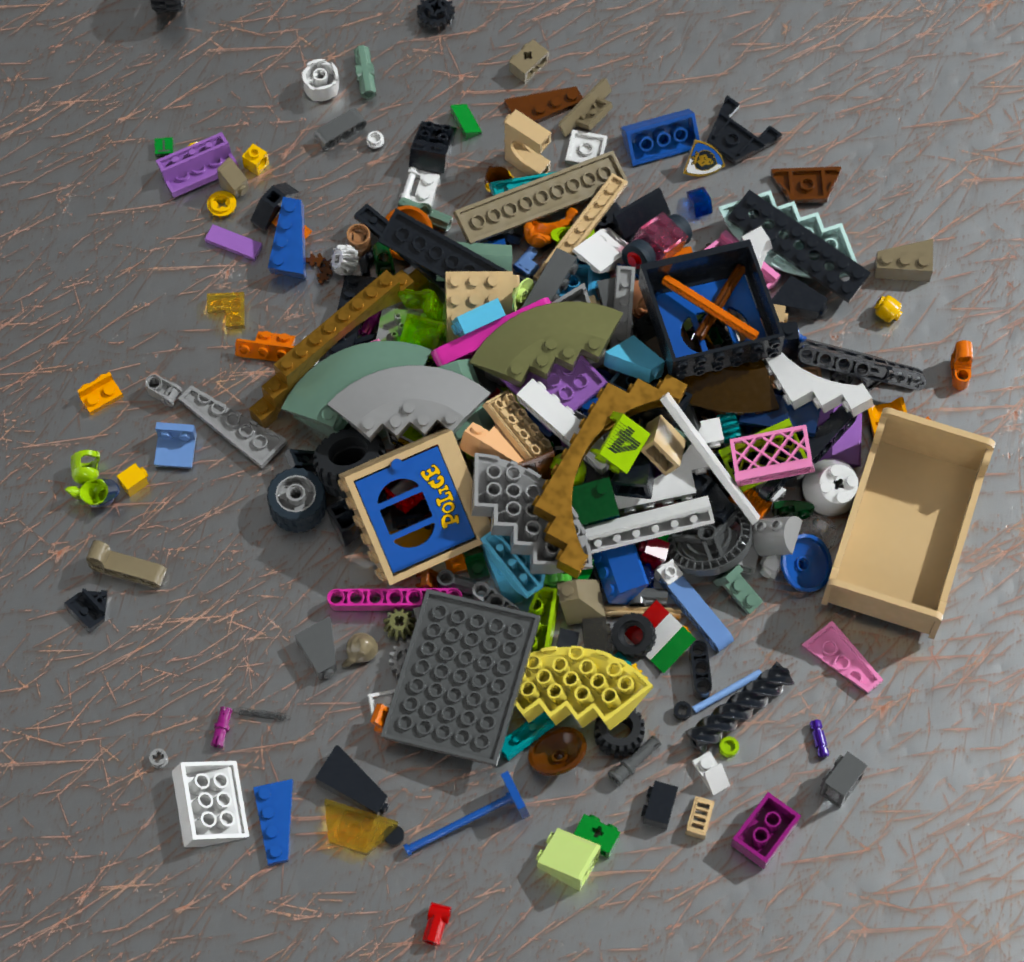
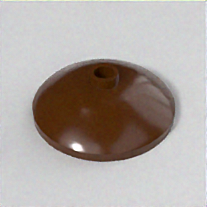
(557, 751)

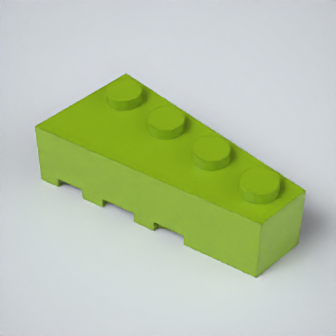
(546, 605)

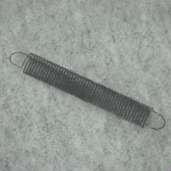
(279, 715)

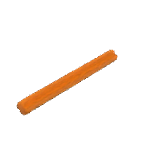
(710, 307)

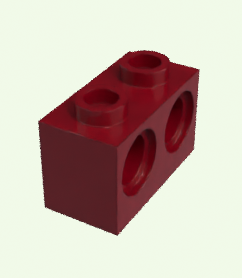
(653, 552)

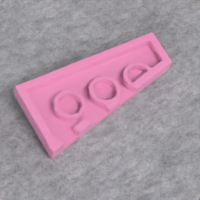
(840, 654)

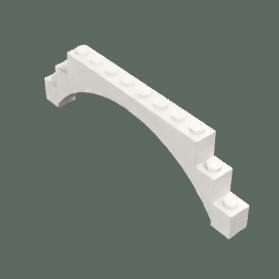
(796, 383)
(680, 482)

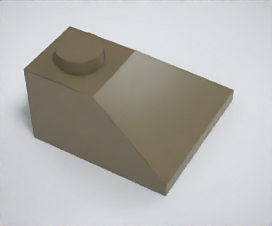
(581, 600)

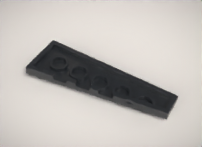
(351, 287)

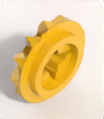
(221, 197)

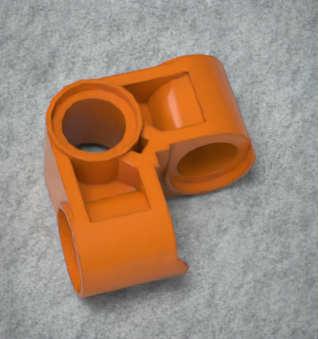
(961, 364)

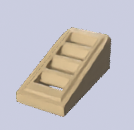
(695, 832)

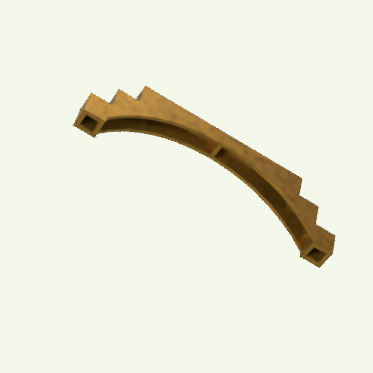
(302, 357)
(556, 500)

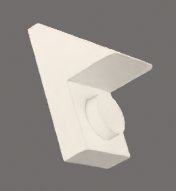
(711, 773)

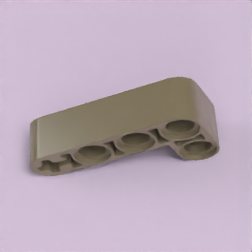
(123, 566)

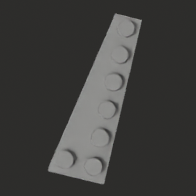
(244, 434)

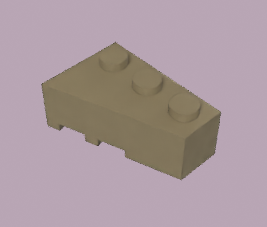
(906, 262)

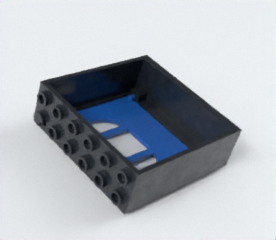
(706, 275)

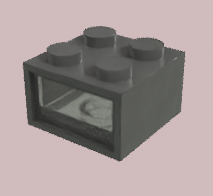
(843, 778)

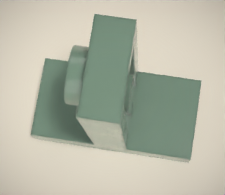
(739, 589)

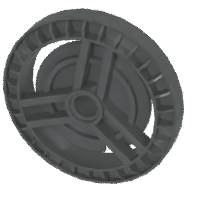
(712, 547)

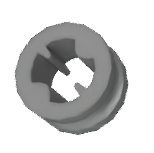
(154, 754)

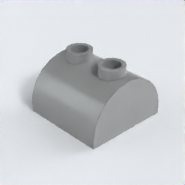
(776, 535)

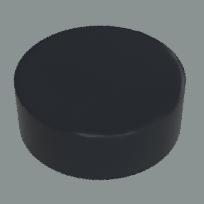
(395, 838)

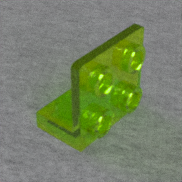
(423, 300)

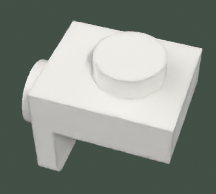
(668, 572)

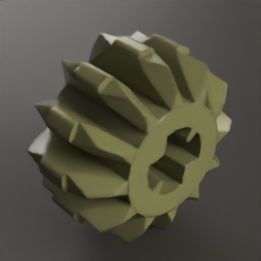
(399, 617)

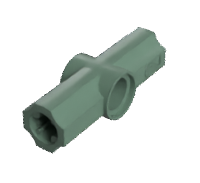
(365, 72)
(438, 219)

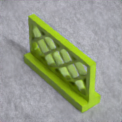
(726, 454)

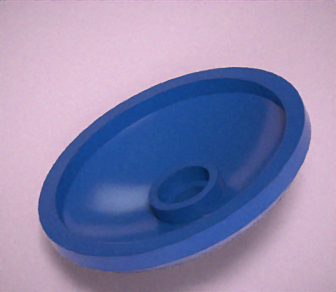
(814, 564)

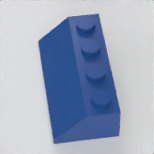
(660, 136)
(620, 573)

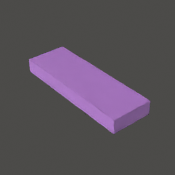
(233, 242)

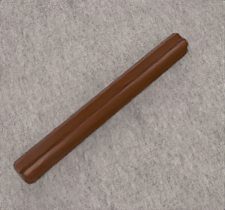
(720, 301)

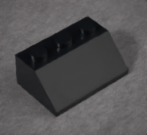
(633, 216)

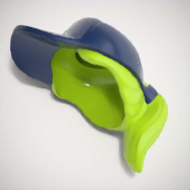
(95, 492)

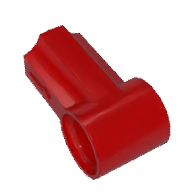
(437, 918)

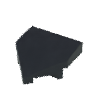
(88, 608)

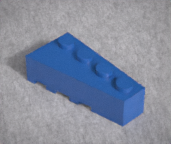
(288, 245)

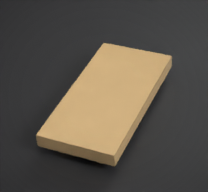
(517, 425)

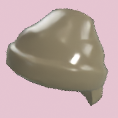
(360, 649)

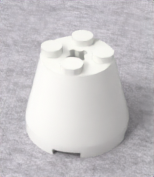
(820, 490)

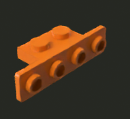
(266, 346)

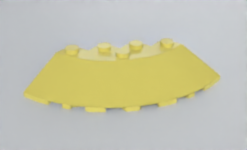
(580, 684)

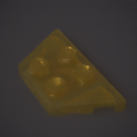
(356, 828)

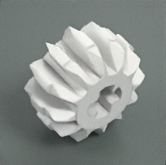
(344, 260)

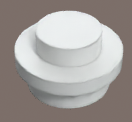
(375, 139)

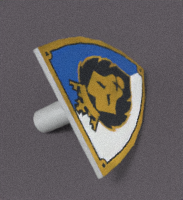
(703, 160)

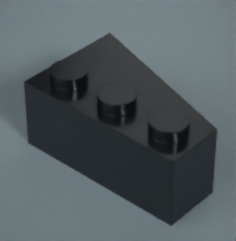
(343, 522)

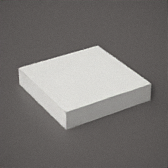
(584, 146)

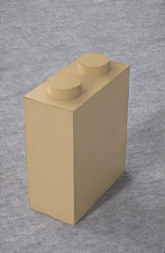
(664, 445)

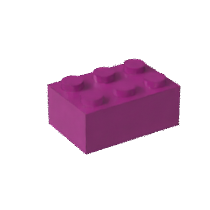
(765, 830)

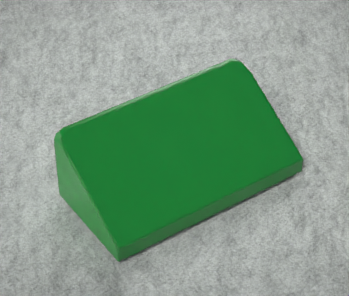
(465, 120)

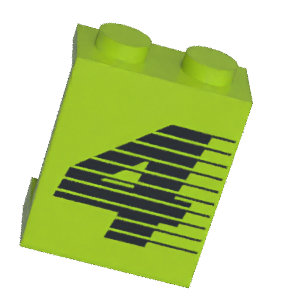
(621, 444)

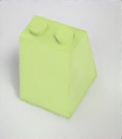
(568, 858)

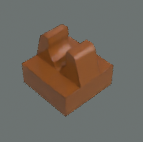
(428, 579)

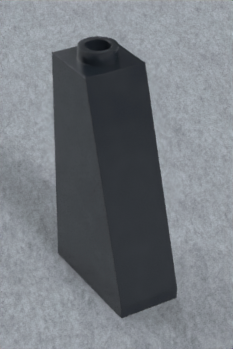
(637, 481)
(351, 783)

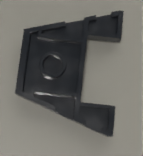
(733, 139)

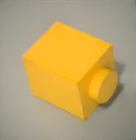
(133, 479)

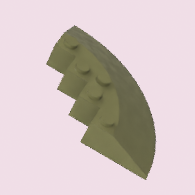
(546, 337)

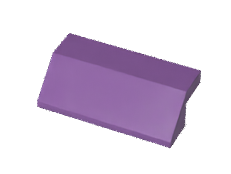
(194, 164)
(849, 445)

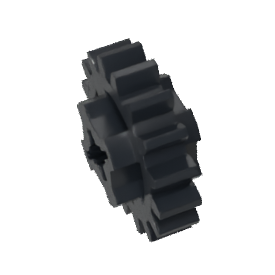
(435, 13)

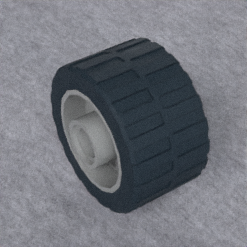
(296, 500)

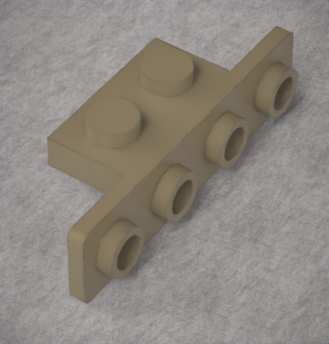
(588, 110)

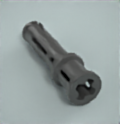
(628, 766)

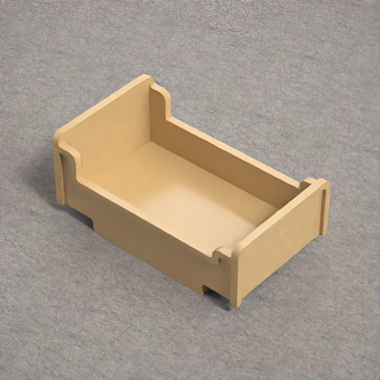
(909, 521)

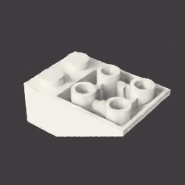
(601, 251)

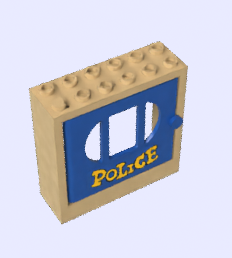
(451, 529)

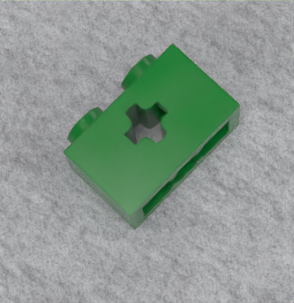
(609, 835)

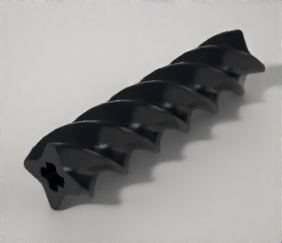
(739, 707)

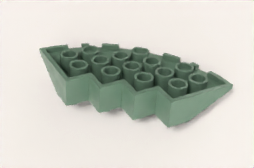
(341, 369)

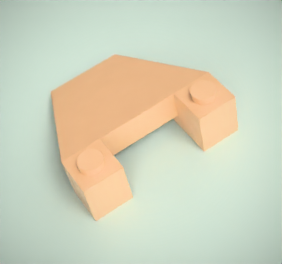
(493, 442)

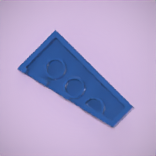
(274, 813)

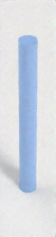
(726, 691)

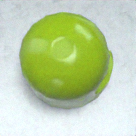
(84, 471)

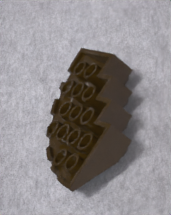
(728, 390)

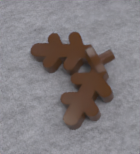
(312, 260)

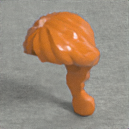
(539, 233)

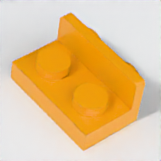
(99, 393)

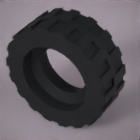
(620, 628)

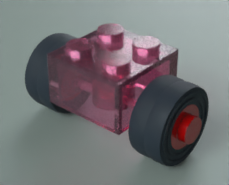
(657, 240)

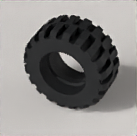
(341, 449)

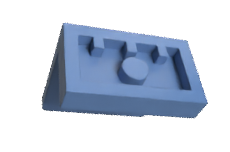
(175, 445)

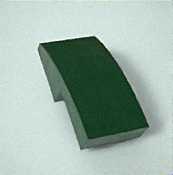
(797, 508)

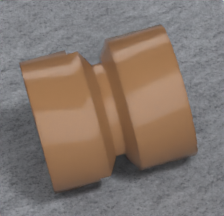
(359, 237)

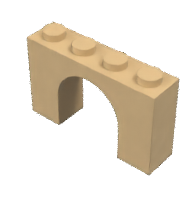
(525, 143)

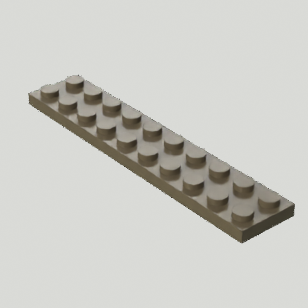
(536, 198)

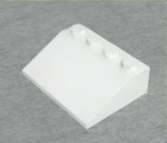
(209, 803)

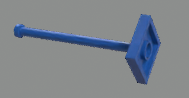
(511, 797)

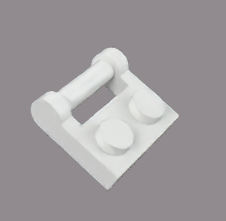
(426, 188)

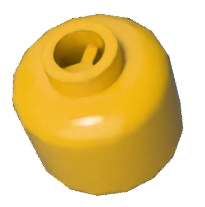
(888, 308)

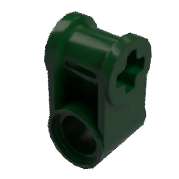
(383, 259)

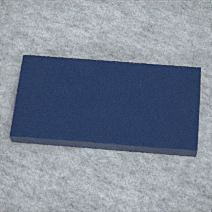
(806, 414)

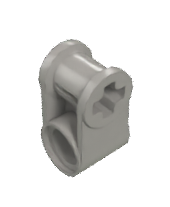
(165, 392)

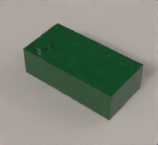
(595, 502)

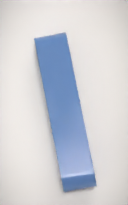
(699, 613)

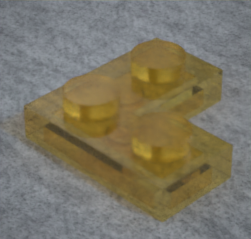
(230, 303)

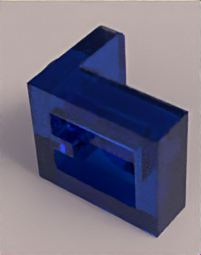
(700, 201)

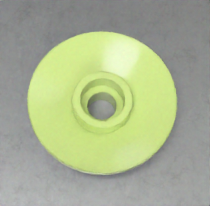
(521, 293)

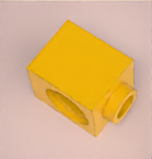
(255, 159)

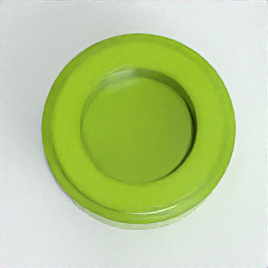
(728, 747)

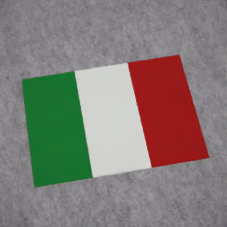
(671, 637)

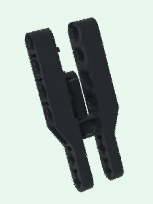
(871, 374)
(824, 439)

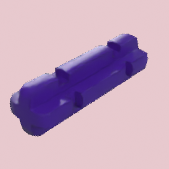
(819, 738)

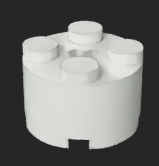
(320, 80)

